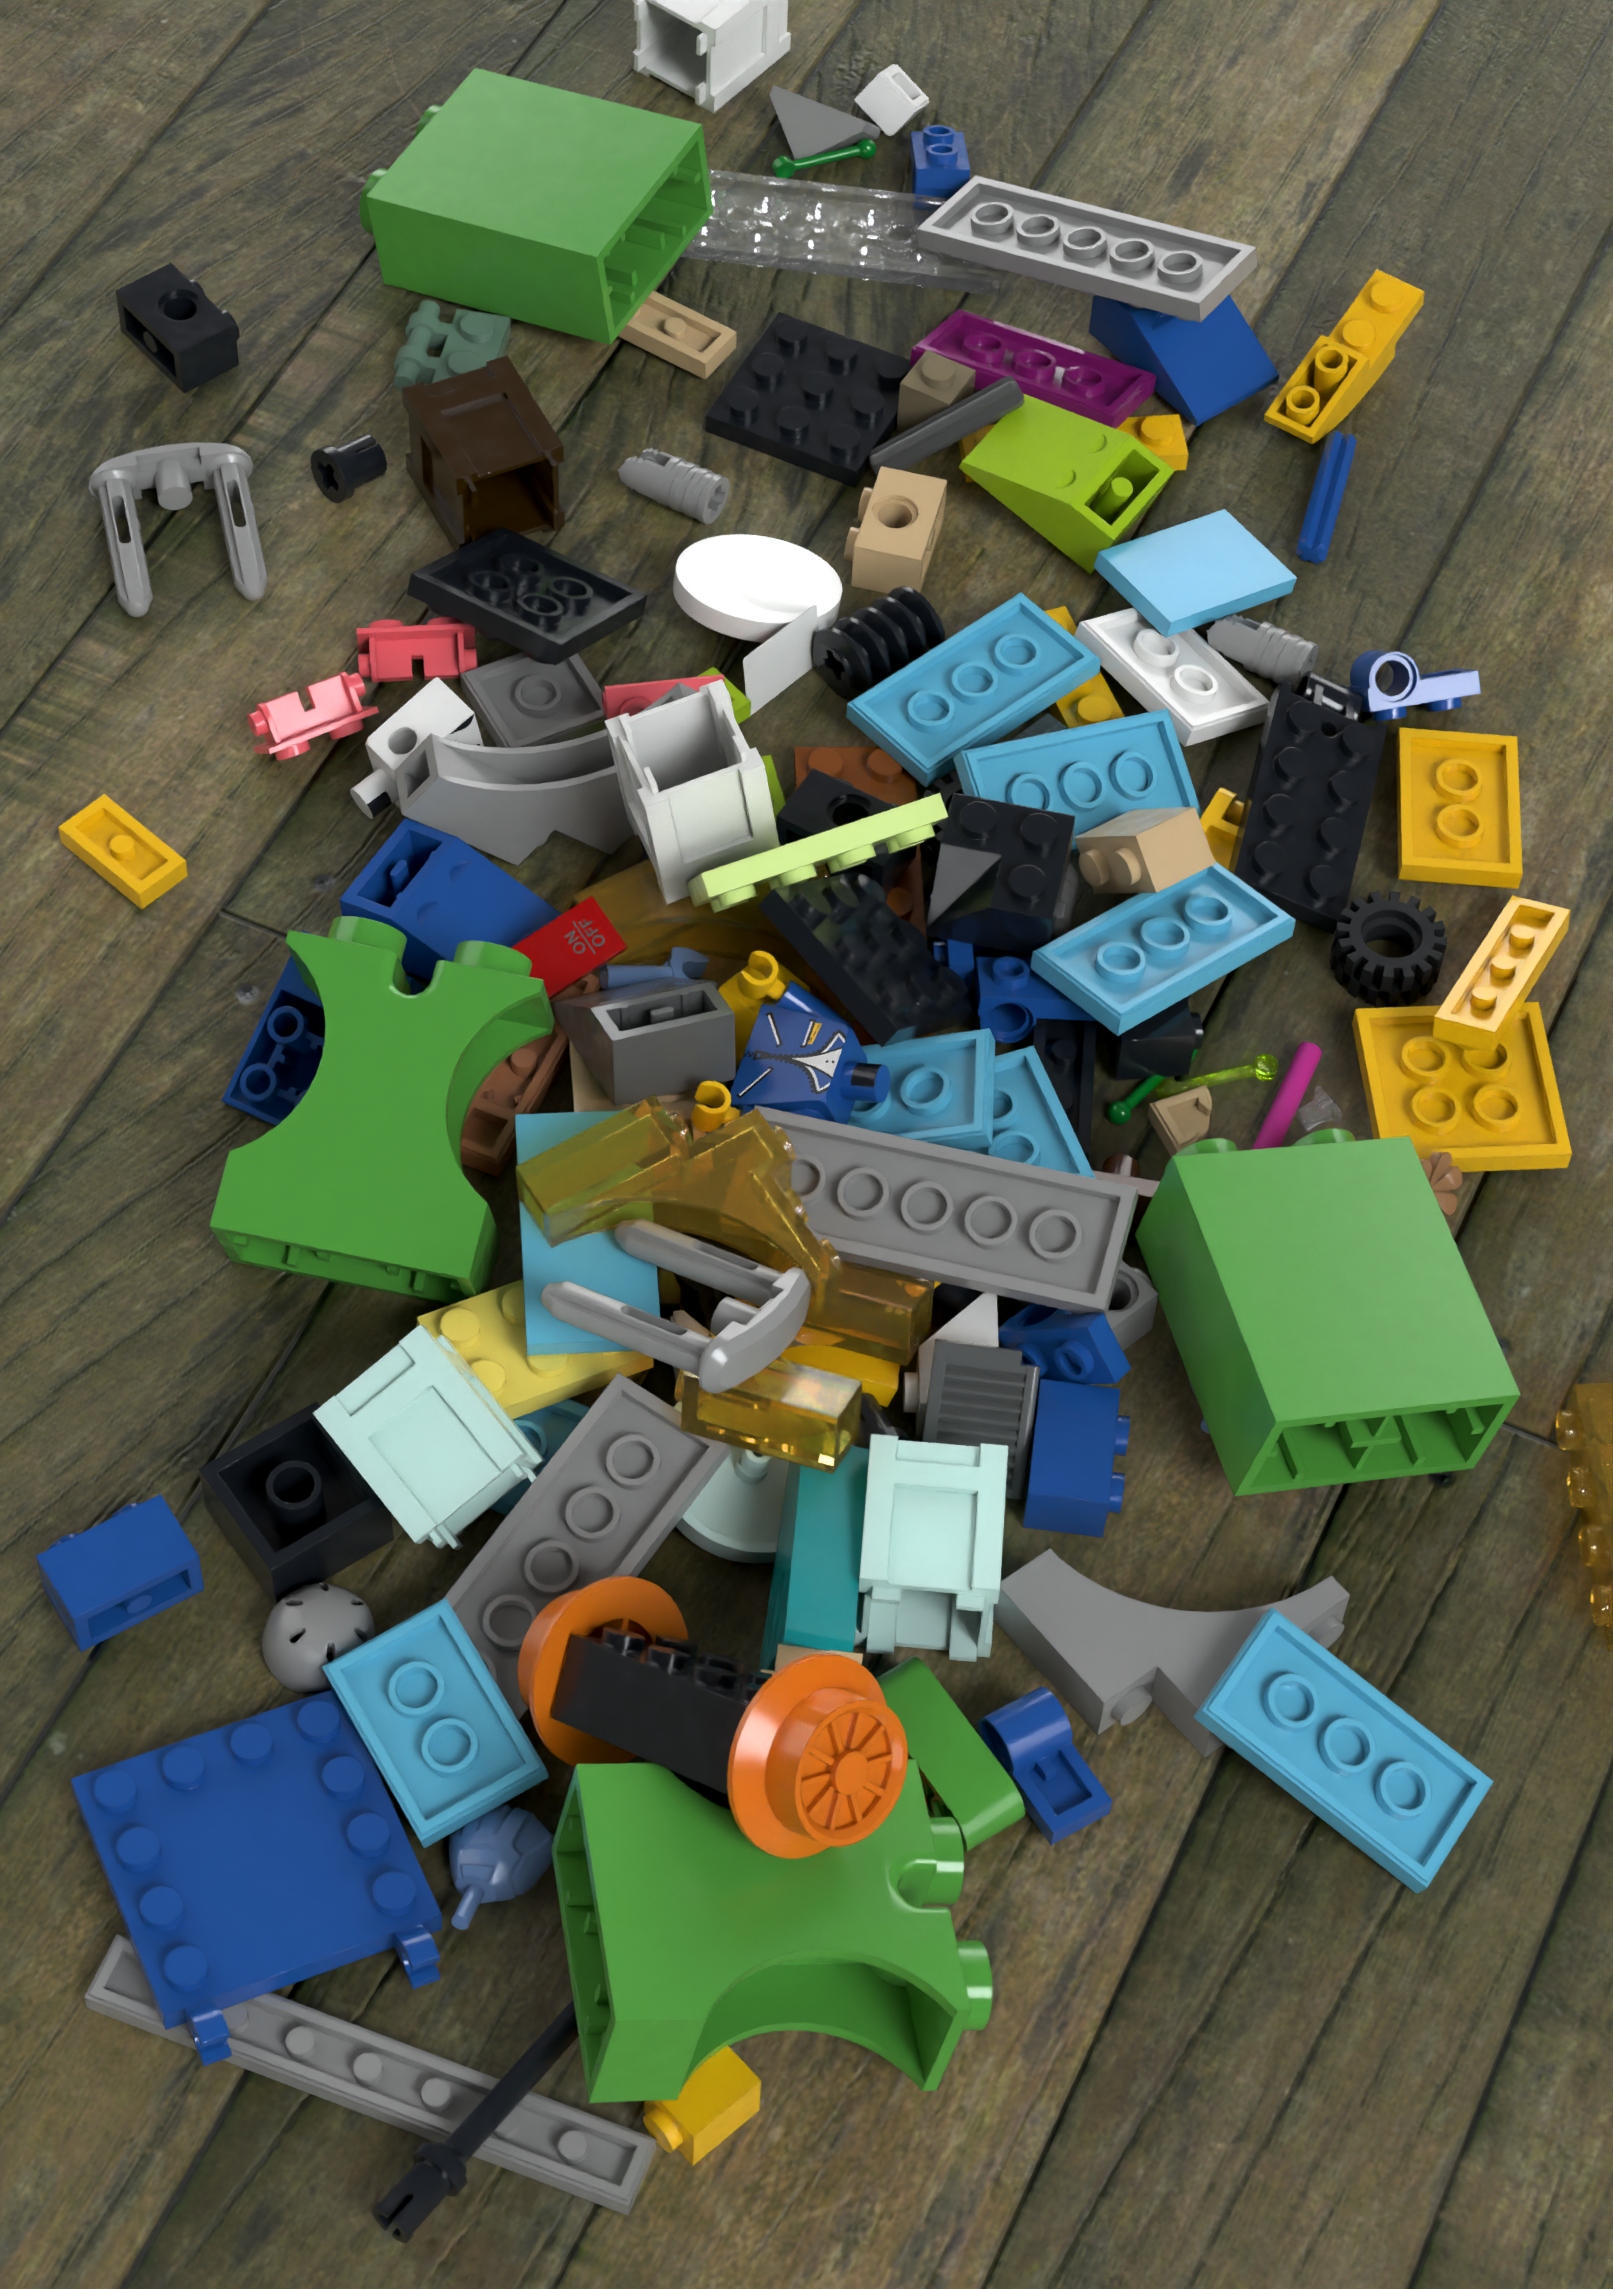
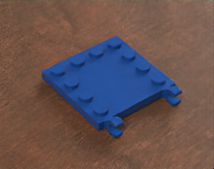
(256, 1863)

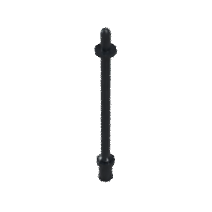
(441, 2166)

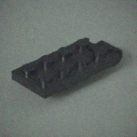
(1308, 800)

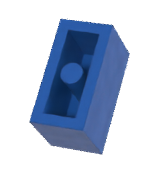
(1074, 1457)
(120, 1572)

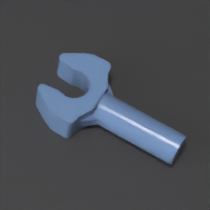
(680, 963)

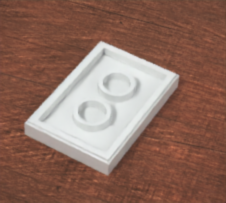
(1174, 673)

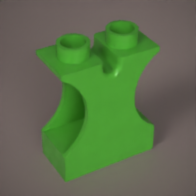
(370, 1163)
(705, 1940)

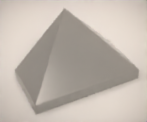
(816, 127)

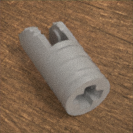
(677, 484)
(1264, 648)

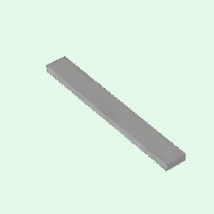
(397, 2085)

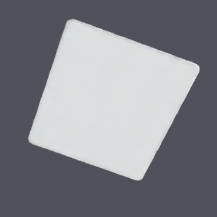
(780, 660)

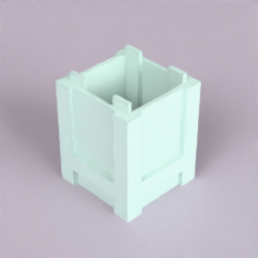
(429, 1438)
(931, 1547)

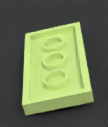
(837, 847)

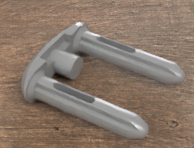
(170, 471)
(745, 1335)

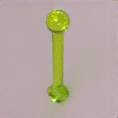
(1264, 1068)

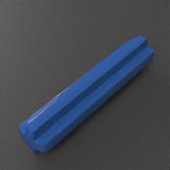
(1326, 497)

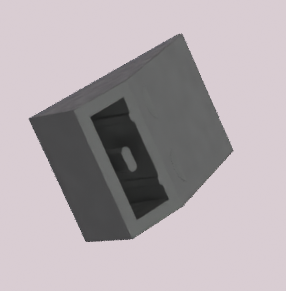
(652, 1036)

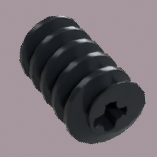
(876, 640)

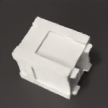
(709, 44)
(692, 787)

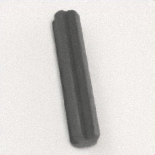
(948, 426)

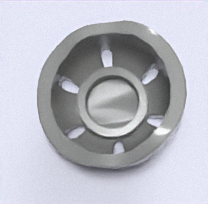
(325, 1621)

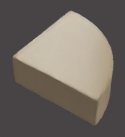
(1182, 1118)

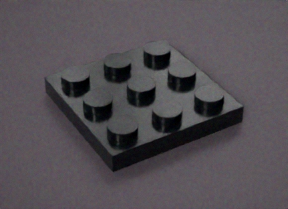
(812, 399)
(527, 595)
(869, 957)

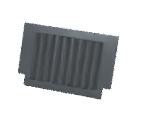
(983, 1398)

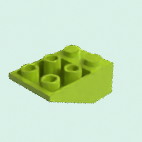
(1068, 477)

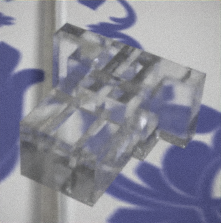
(1318, 1110)

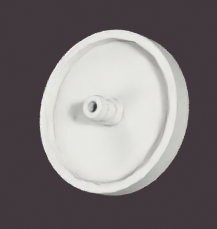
(754, 585)

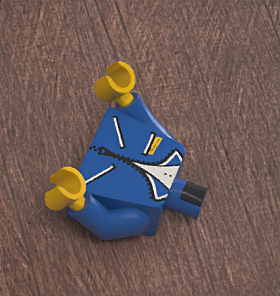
(795, 1061)

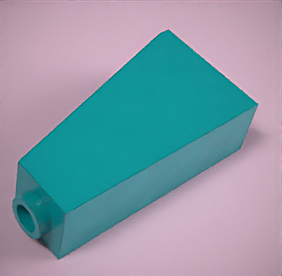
(817, 1559)

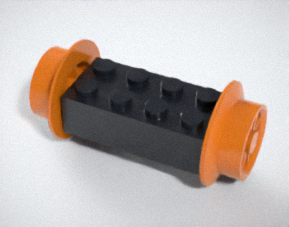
(798, 1752)

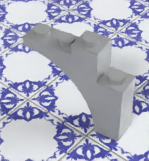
(519, 795)
(1122, 1654)

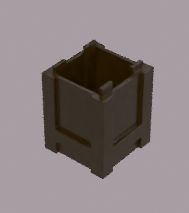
(484, 454)

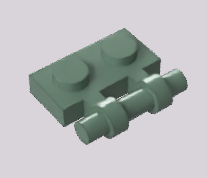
(465, 344)

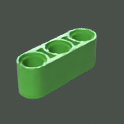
(953, 1761)

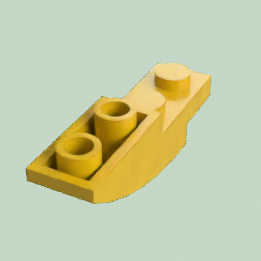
(1348, 361)

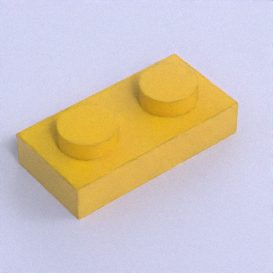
(123, 851)

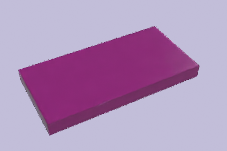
(1042, 367)

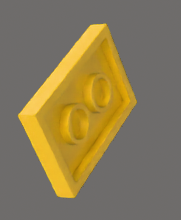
(1458, 808)

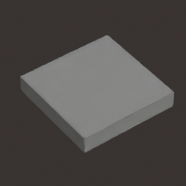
(535, 701)

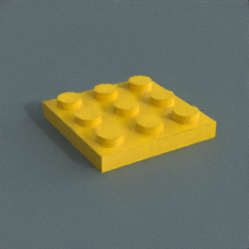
(1473, 1103)

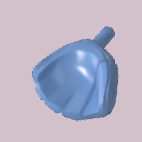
(497, 1858)

